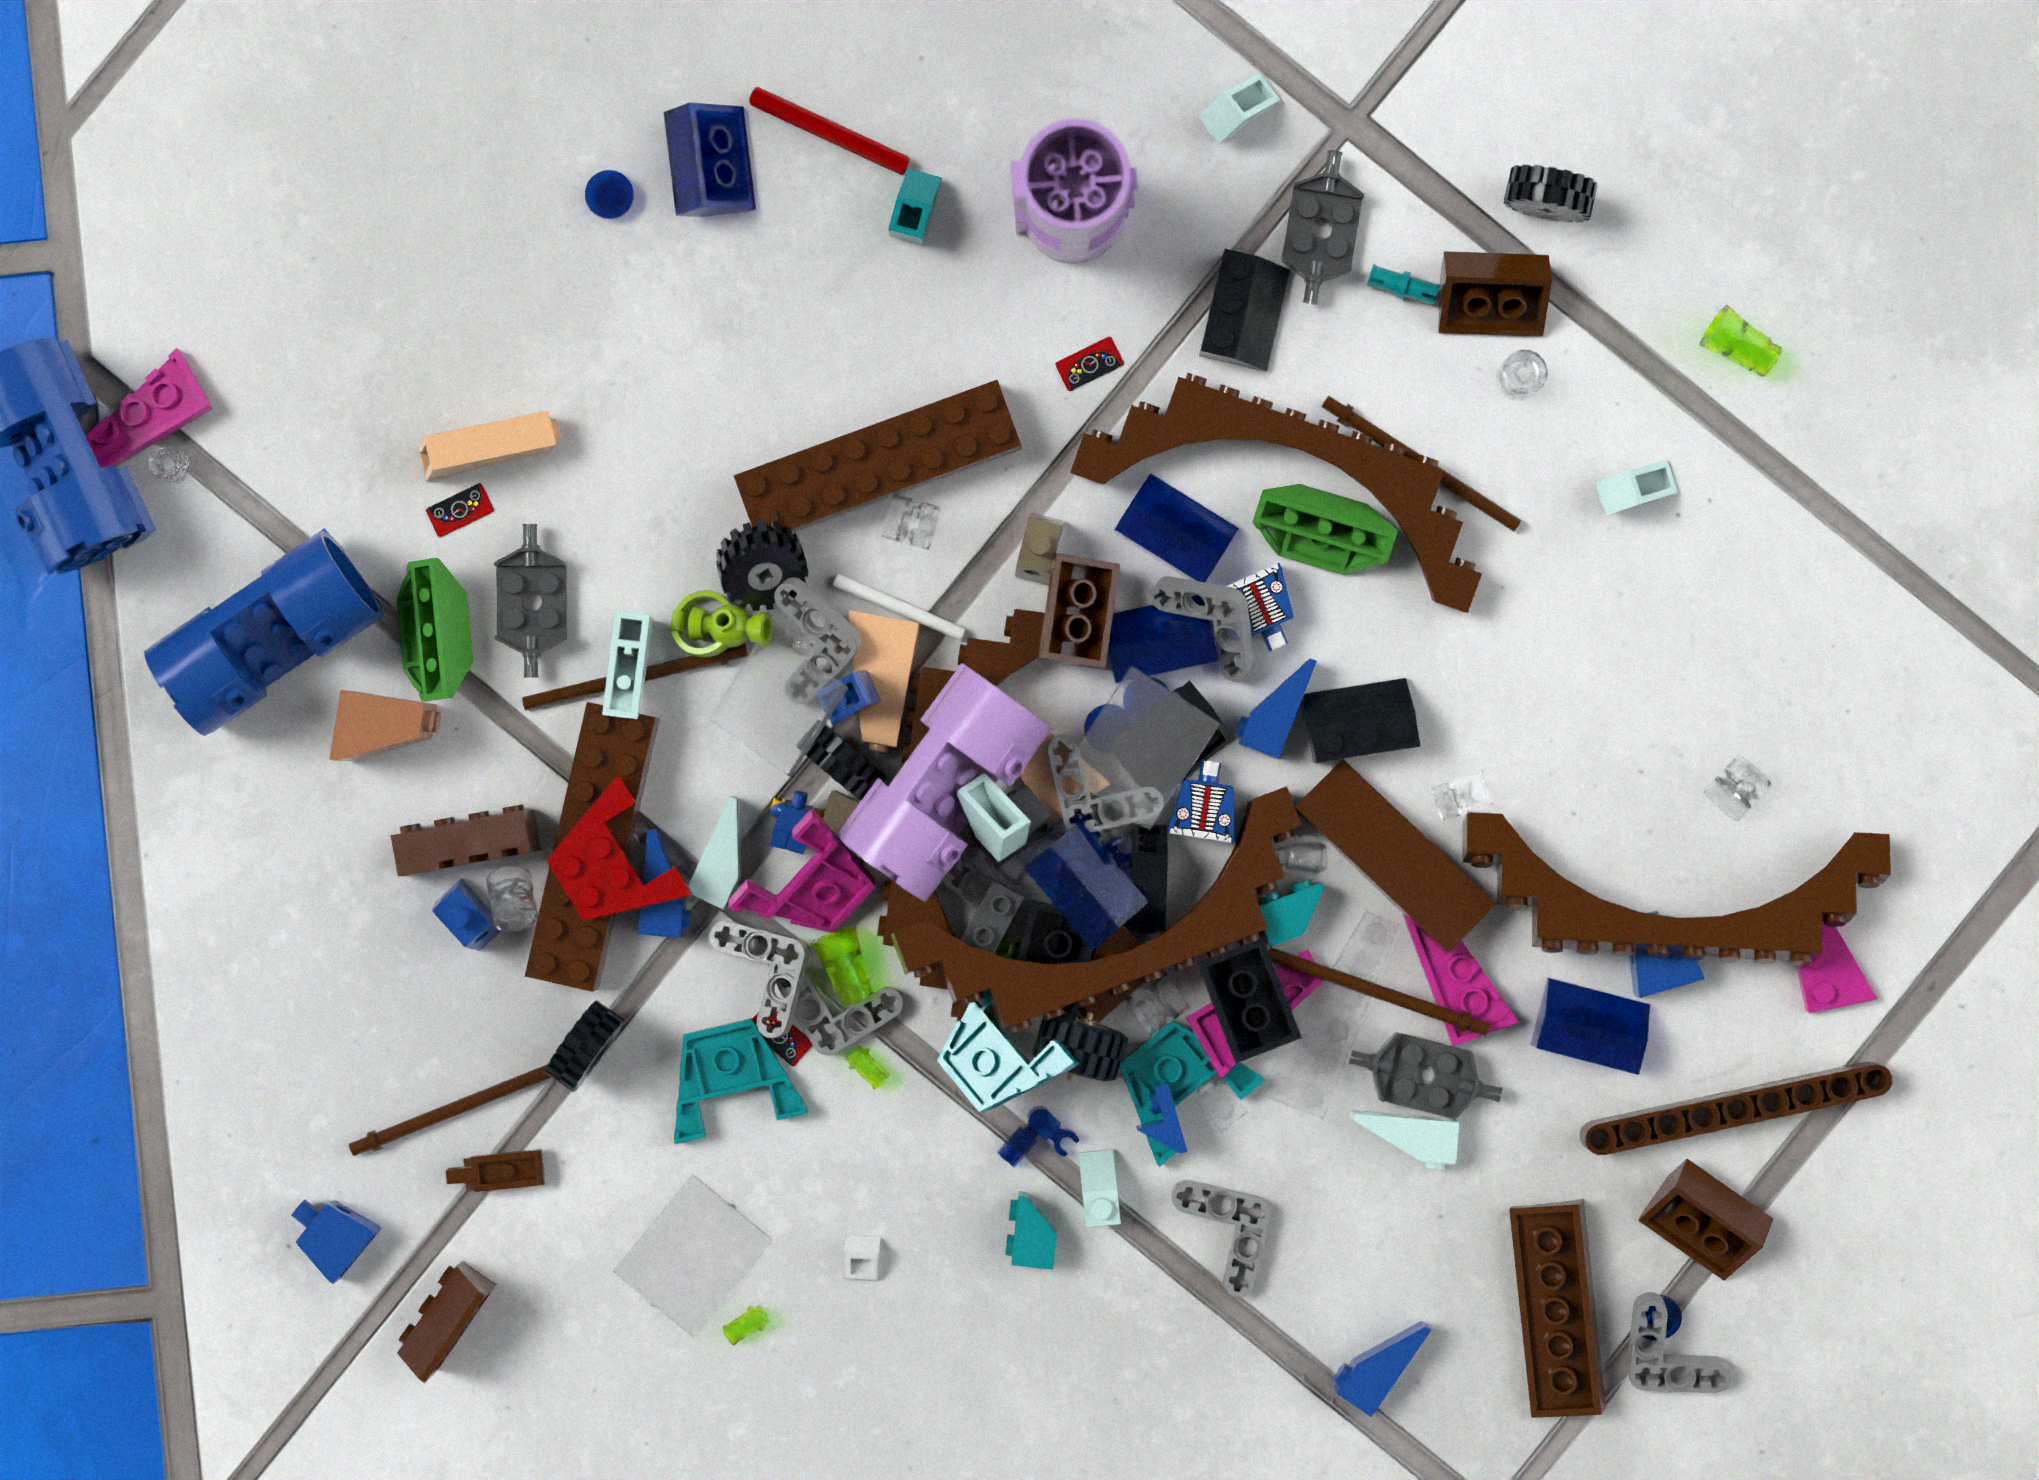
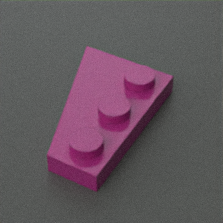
(1833, 977)

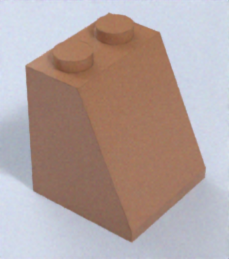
(379, 723)

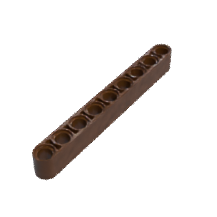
(1752, 1111)

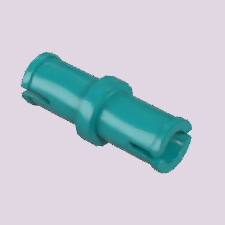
(1403, 285)

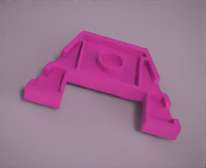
(823, 889)

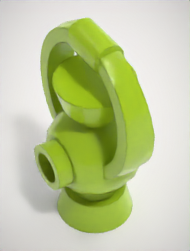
(728, 625)

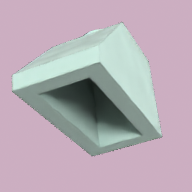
(1238, 107)
(1636, 487)
(993, 817)
(1099, 1188)

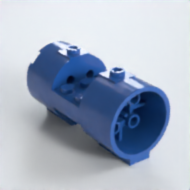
(75, 505)
(232, 652)

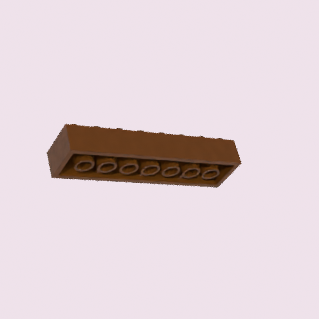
(881, 460)
(564, 945)

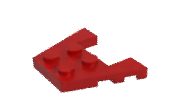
(598, 871)

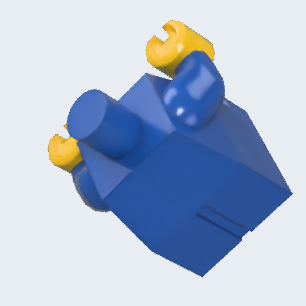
(788, 816)

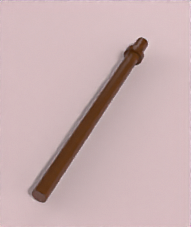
(1346, 415)
(652, 672)
(1461, 1020)
(376, 1139)

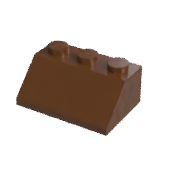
(1494, 293)
(1079, 611)
(1706, 1220)
(444, 1319)

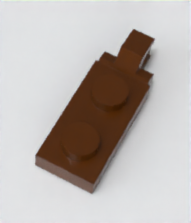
(499, 1171)

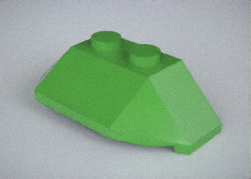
(1323, 529)
(434, 629)

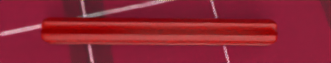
(829, 130)

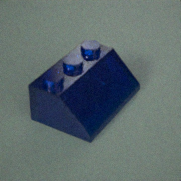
(709, 159)
(1175, 529)
(1159, 641)
(1086, 885)
(1592, 1026)

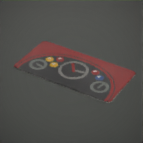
(1089, 363)
(459, 510)
(792, 1045)

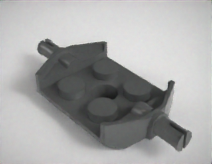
(1326, 199)
(517, 575)
(1453, 1082)

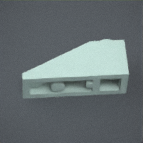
(627, 664)
(720, 864)
(1423, 1137)

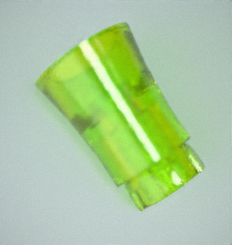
(1740, 342)
(844, 964)

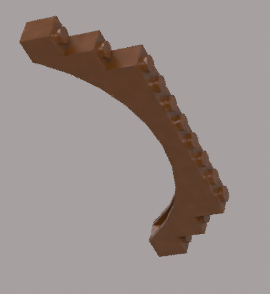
(1398, 482)
(994, 663)
(1575, 919)
(1033, 989)

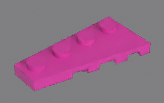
(151, 413)
(1460, 985)
(1208, 1029)

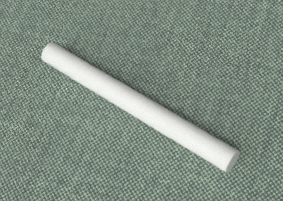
(899, 607)

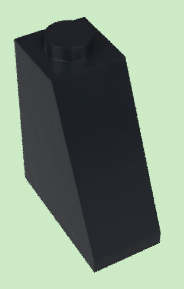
(1149, 875)

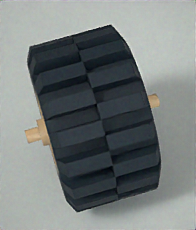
(1091, 1044)

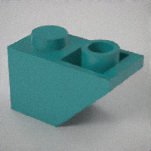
(914, 206)
(1290, 913)
(1033, 1236)

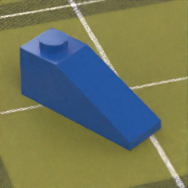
(1272, 718)
(667, 917)
(1375, 1371)

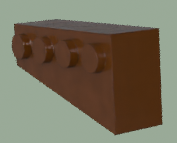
(465, 842)

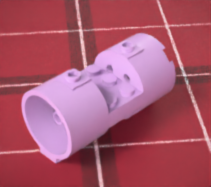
(1073, 190)
(915, 821)

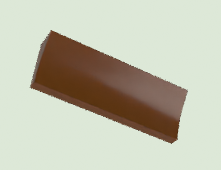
(1394, 856)
(1557, 1309)

